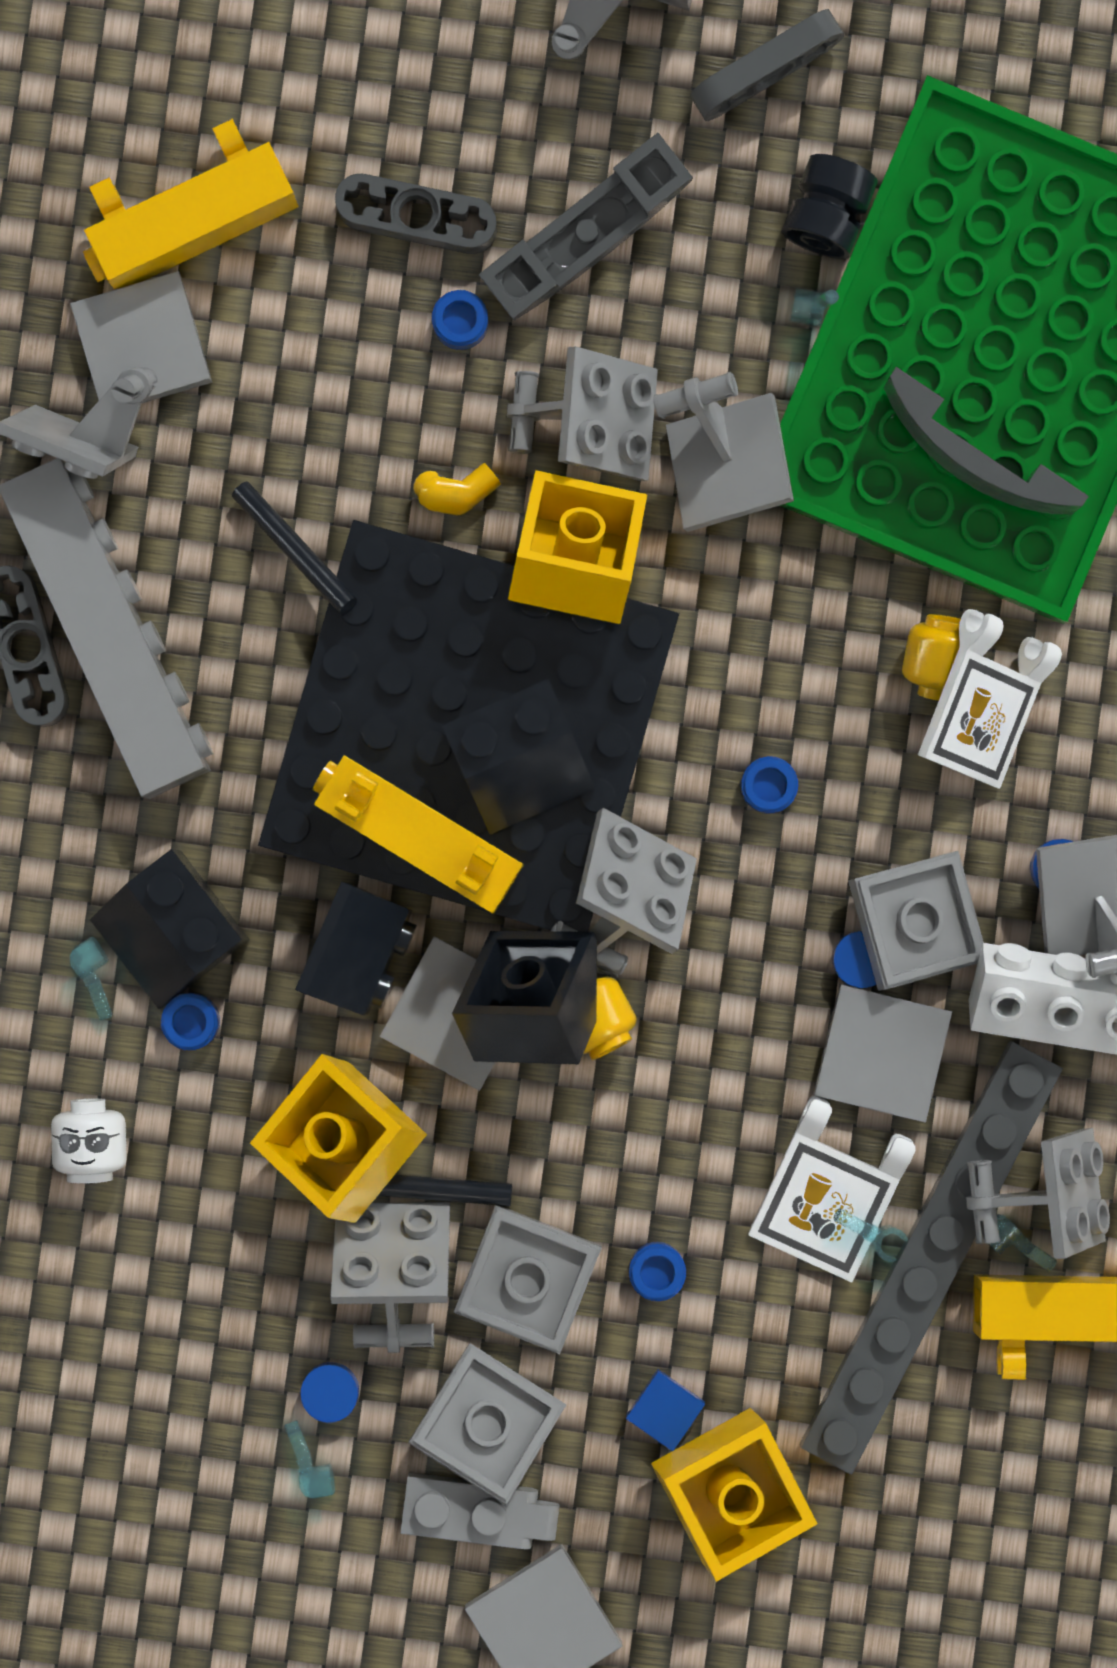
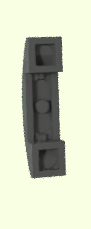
(588, 229)
(1041, 492)

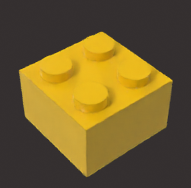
(578, 547)
(338, 1139)
(734, 1493)

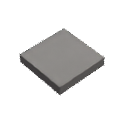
(143, 328)
(917, 920)
(424, 1016)
(882, 1053)
(527, 1279)
(487, 1424)
(544, 1617)

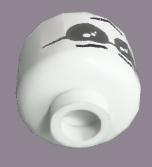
(88, 1142)

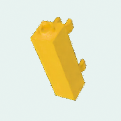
(189, 216)
(416, 833)
(1041, 1310)

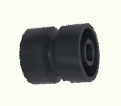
(832, 198)

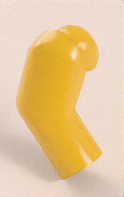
(452, 495)

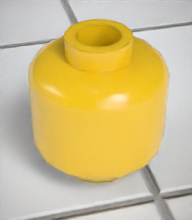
(931, 654)
(614, 1019)

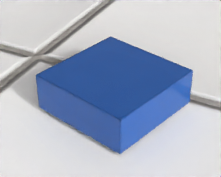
(665, 1410)

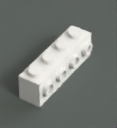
(1043, 998)

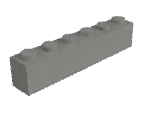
(105, 629)

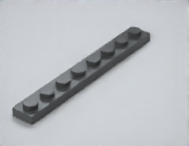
(927, 1261)

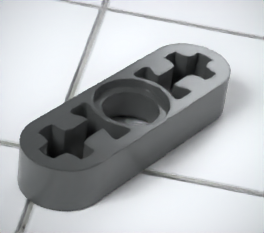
(767, 65)
(404, 192)
(54, 683)

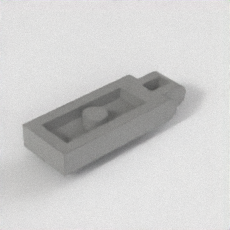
(464, 1513)

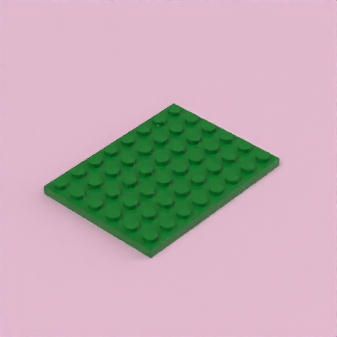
(1000, 295)

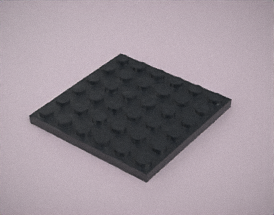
(433, 646)

